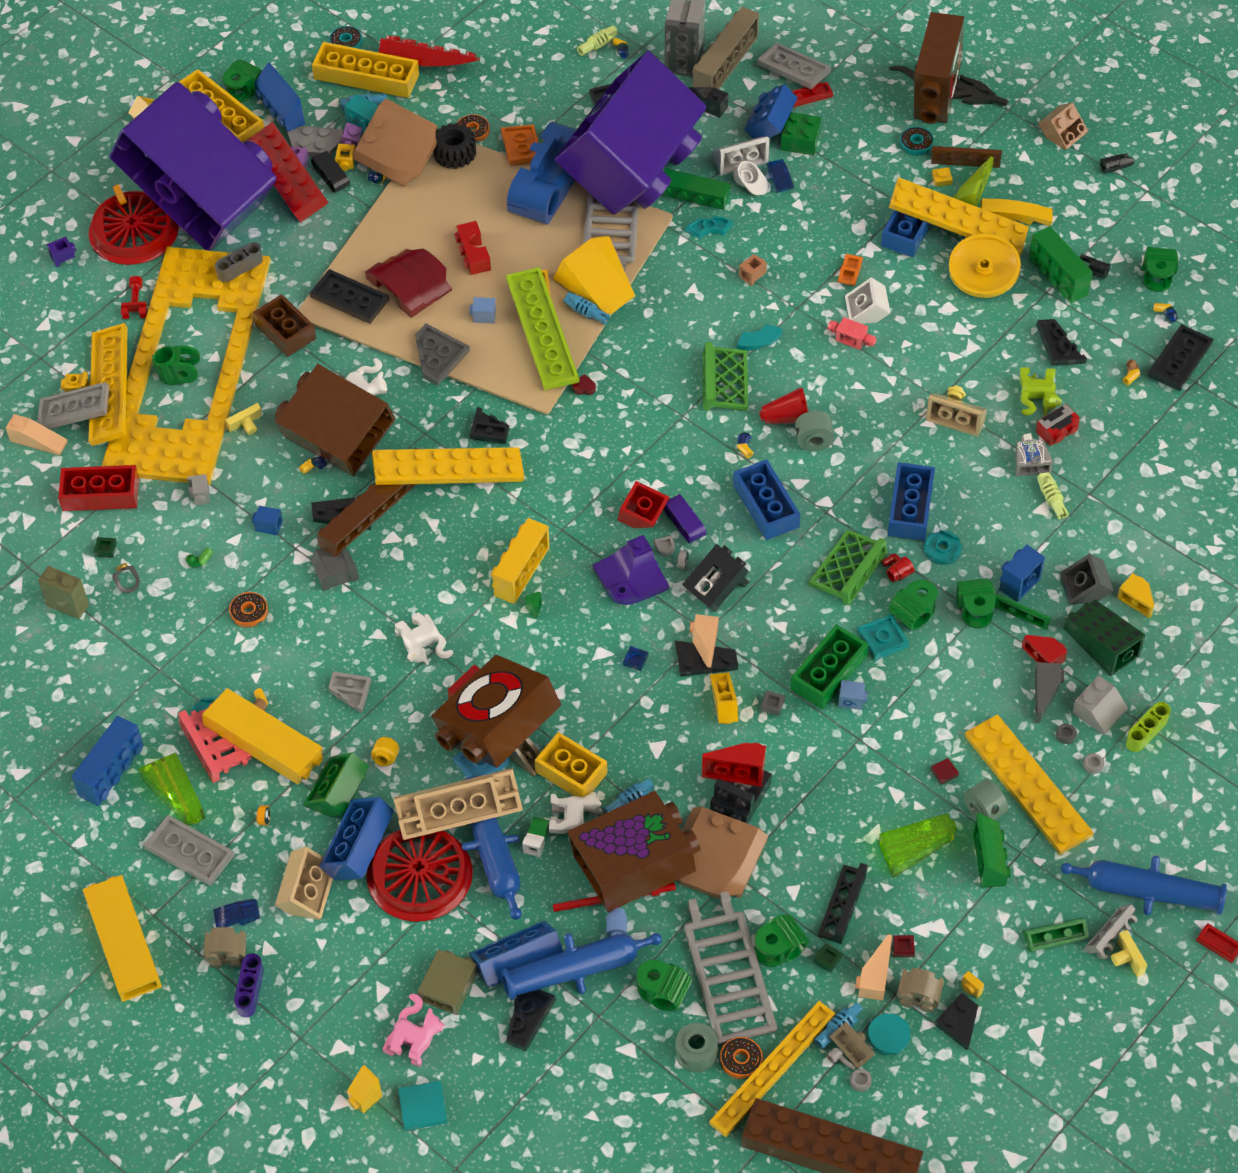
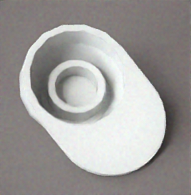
(750, 177)

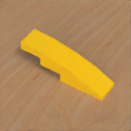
(1018, 210)

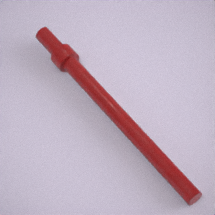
(595, 900)

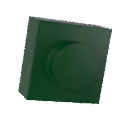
(105, 547)
(828, 957)

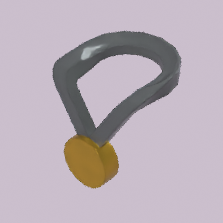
(120, 568)

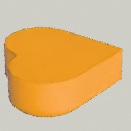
(119, 194)

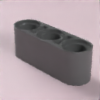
(238, 262)

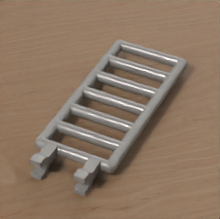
(632, 233)
(704, 982)

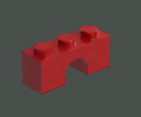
(476, 258)

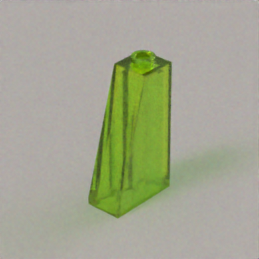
(171, 784)
(915, 842)

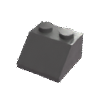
(1087, 580)

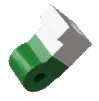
(536, 837)

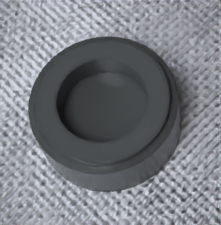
(1066, 733)

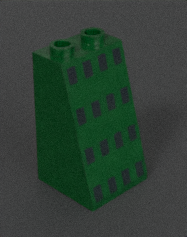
(1105, 636)

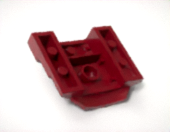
(413, 278)

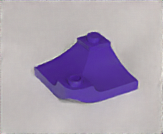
(631, 573)

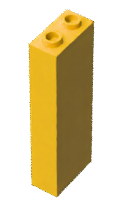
(263, 736)
(122, 938)

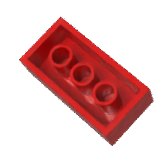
(98, 488)

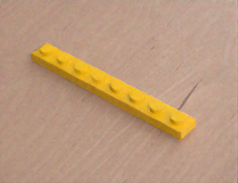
(772, 1069)

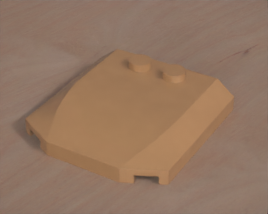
(396, 143)
(726, 853)

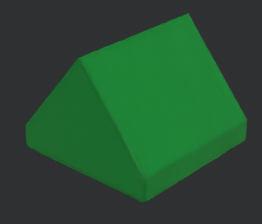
(533, 603)

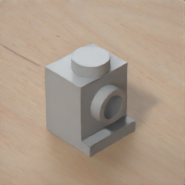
(199, 489)

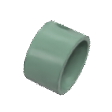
(814, 431)
(983, 799)
(698, 1059)

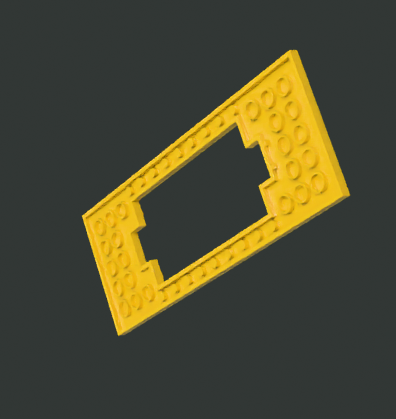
(194, 450)

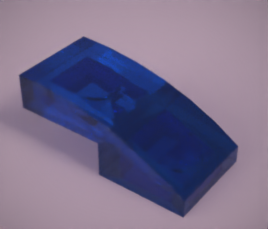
(781, 177)
(237, 912)

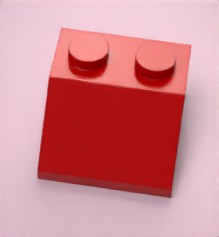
(642, 506)

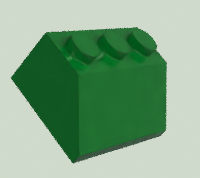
(337, 784)
(990, 852)

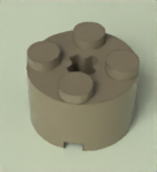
(224, 947)
(920, 989)

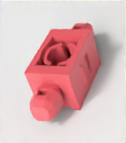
(851, 333)

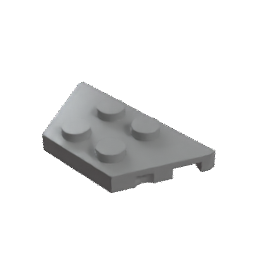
(315, 139)

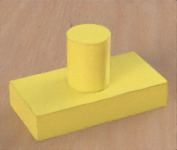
(245, 419)
(1129, 954)

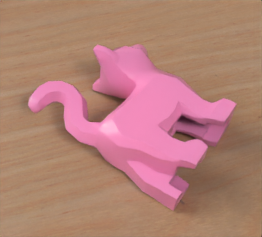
(412, 1035)

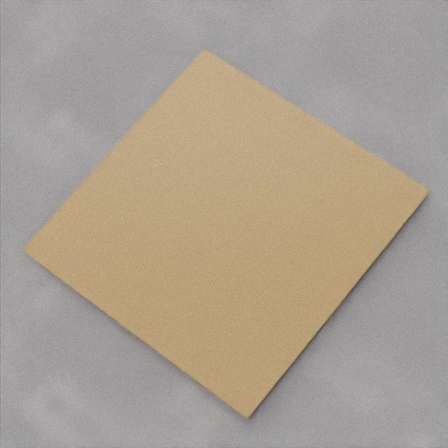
(426, 217)

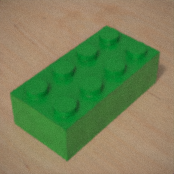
(1060, 264)
(828, 665)

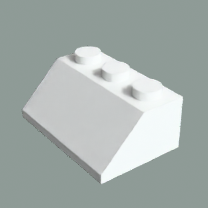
(730, 156)

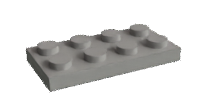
(794, 65)
(73, 406)
(189, 850)

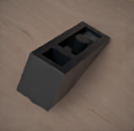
(714, 99)

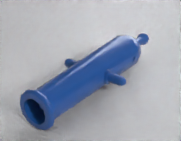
(496, 860)
(1151, 885)
(575, 963)

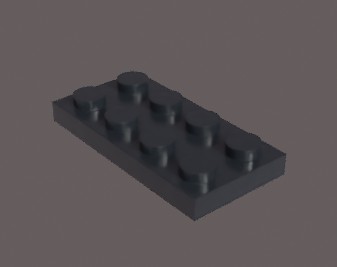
(349, 296)
(1180, 357)

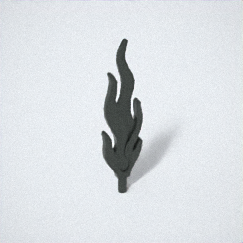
(968, 89)

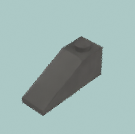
(1047, 684)

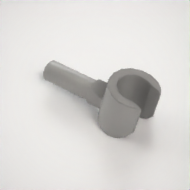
(836, 1054)

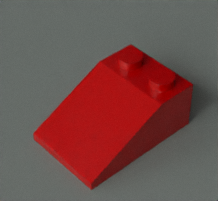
(736, 764)

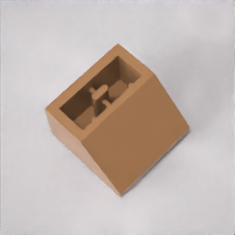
(1063, 126)

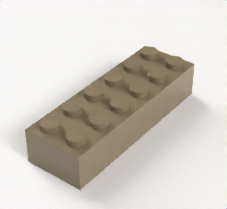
(727, 50)

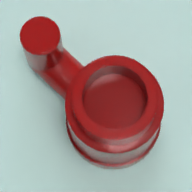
(900, 569)

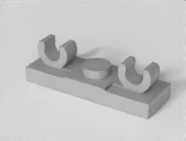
(1111, 930)

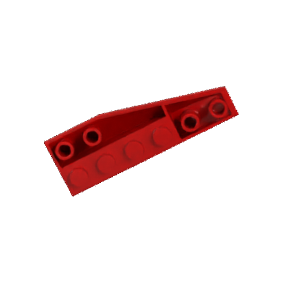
(423, 53)

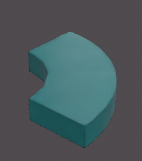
(707, 226)
(754, 340)

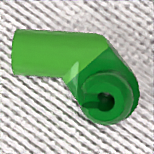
(199, 560)

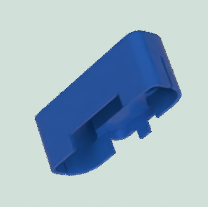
(543, 188)

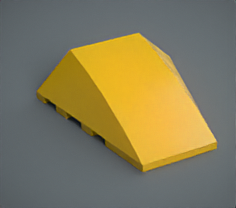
(596, 275)

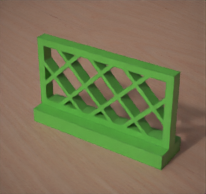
(710, 379)
(864, 569)

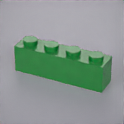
(697, 189)

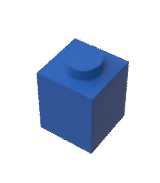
(267, 520)

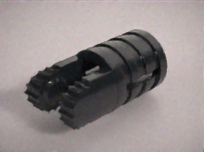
(1116, 163)
(1098, 268)

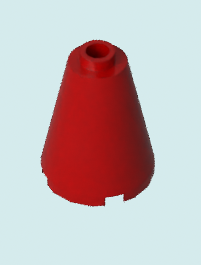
(785, 408)

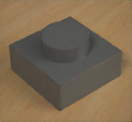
(772, 703)

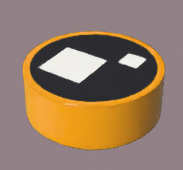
(263, 815)

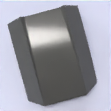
(333, 570)

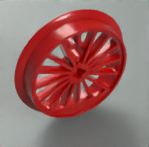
(131, 226)
(409, 871)

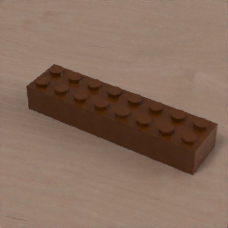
(823, 1144)

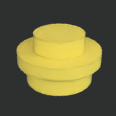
(956, 393)

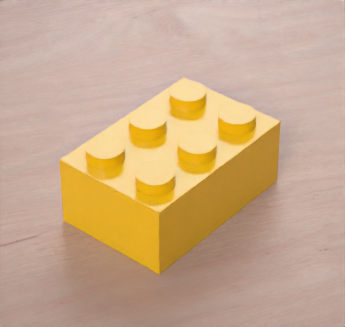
(570, 766)

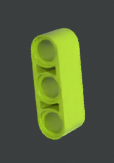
(1151, 719)

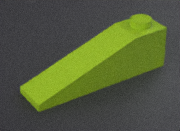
(973, 188)

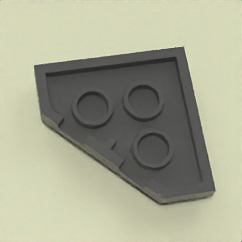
(438, 353)

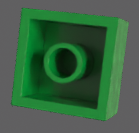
(801, 133)

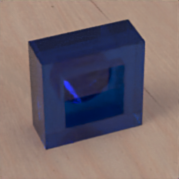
(635, 658)

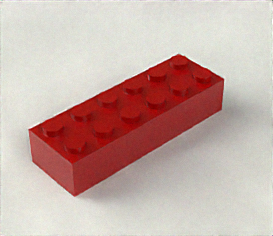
(292, 178)

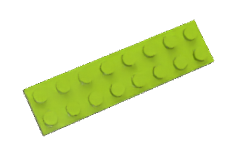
(542, 328)

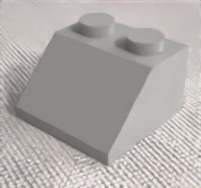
(1100, 705)

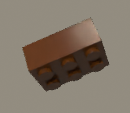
(284, 325)

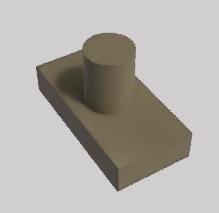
(852, 1044)

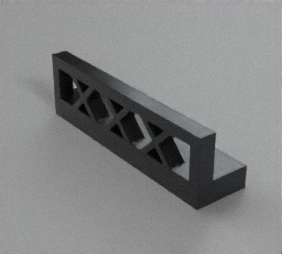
(850, 903)

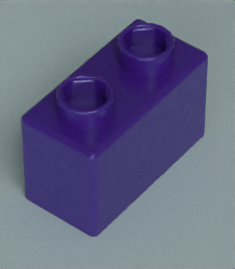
(633, 135)
(194, 164)

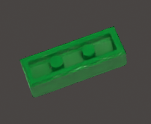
(1023, 612)
(1056, 934)

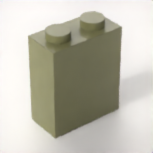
(63, 592)
(448, 981)

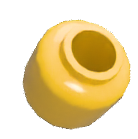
(385, 751)

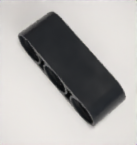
(330, 171)

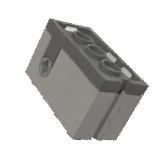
(684, 35)

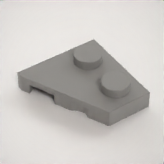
(350, 689)

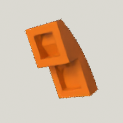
(850, 270)

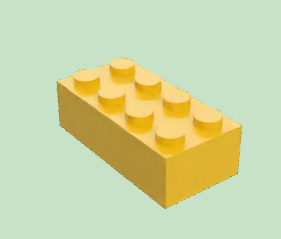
(520, 560)

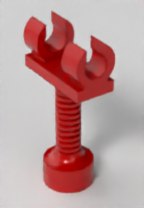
(135, 284)

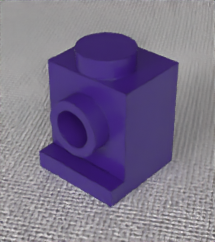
(61, 250)

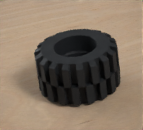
(455, 146)

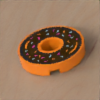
(478, 122)
(246, 600)
(738, 1046)

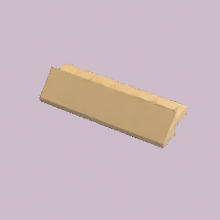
(458, 804)

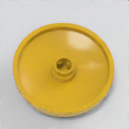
(984, 265)

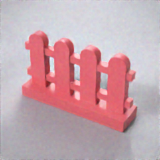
(206, 752)

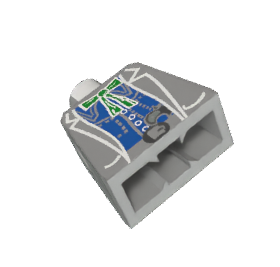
(1032, 457)

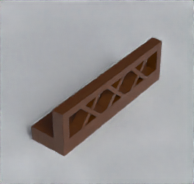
(964, 156)

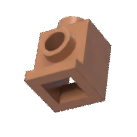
(752, 269)

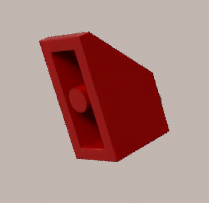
(1044, 649)

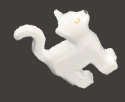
(377, 385)
(421, 636)
(573, 810)

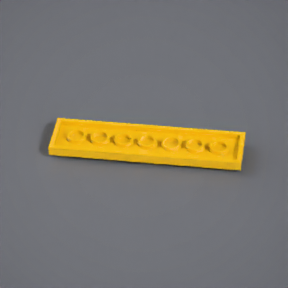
(954, 214)
(109, 366)
(447, 466)
(1029, 784)

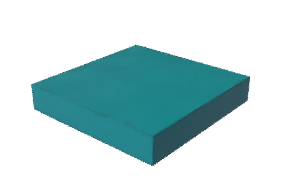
(883, 637)
(422, 1105)

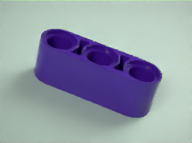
(684, 519)
(249, 994)

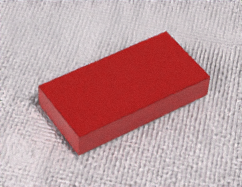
(1218, 943)

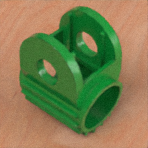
(244, 81)
(1160, 264)
(169, 362)
(977, 599)
(912, 607)
(779, 941)
(662, 984)

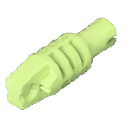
(597, 40)
(1052, 494)

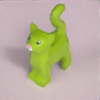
(1038, 389)

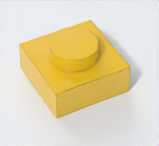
(942, 177)
(972, 985)

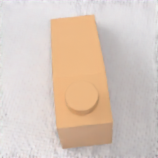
(34, 435)
(704, 636)
(874, 973)

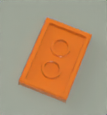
(517, 143)

